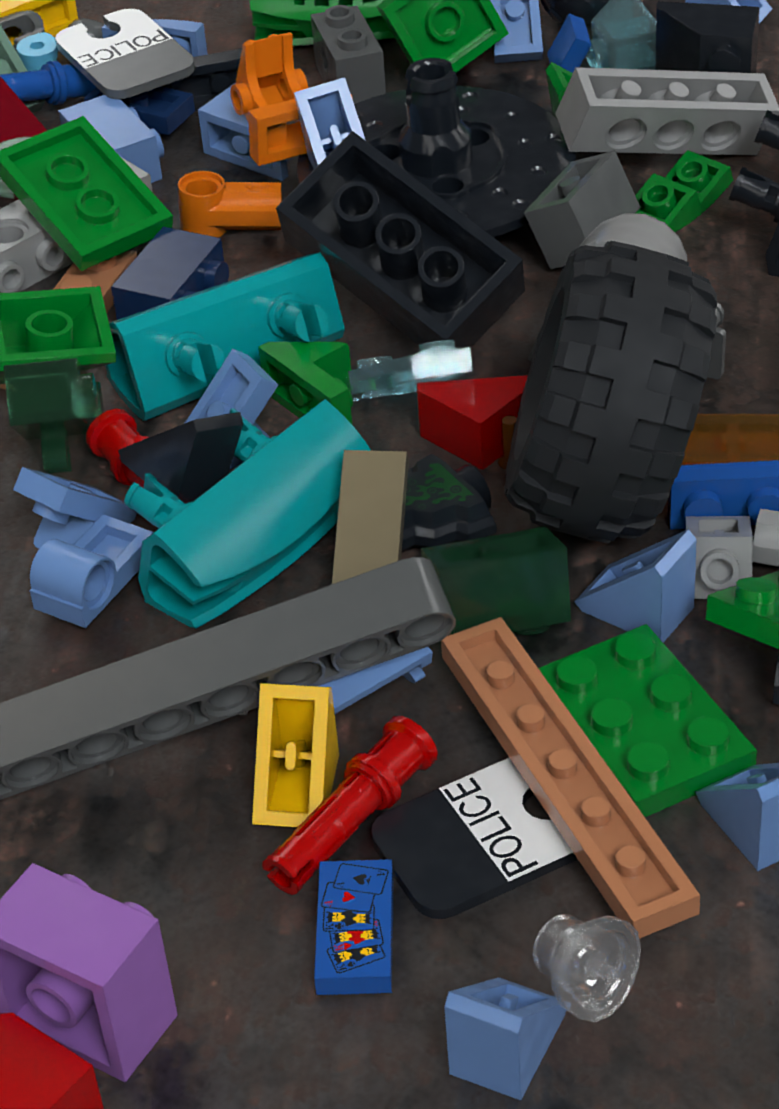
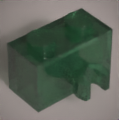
(50, 404)
(507, 577)

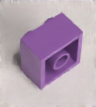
(84, 969)

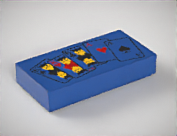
(354, 927)

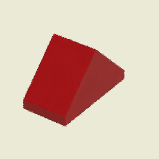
(469, 415)
(41, 1071)

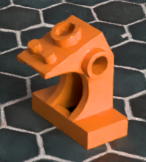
(266, 98)

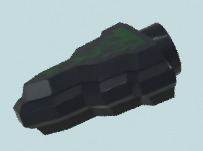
(445, 505)

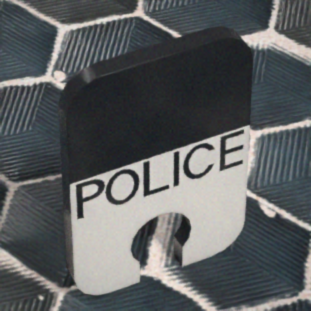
(468, 842)

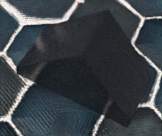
(187, 456)

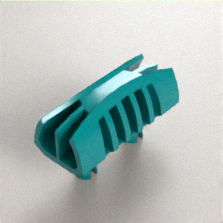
(248, 522)

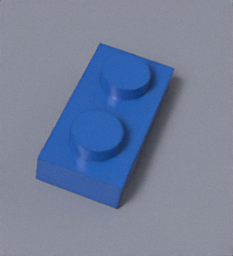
(723, 491)

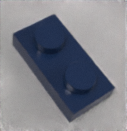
(158, 108)

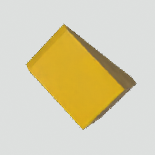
(293, 753)

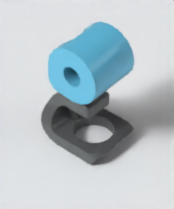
(33, 44)

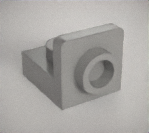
(722, 551)

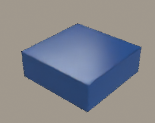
(570, 44)

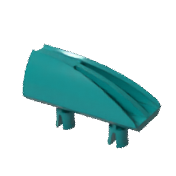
(179, 346)

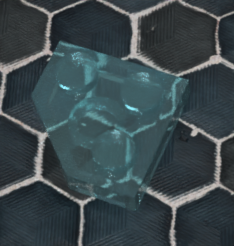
(391, 377)

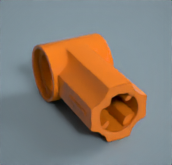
(213, 206)

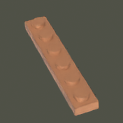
(570, 779)

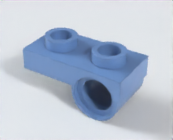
(84, 577)

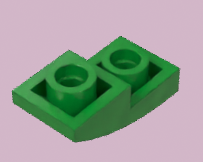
(685, 191)

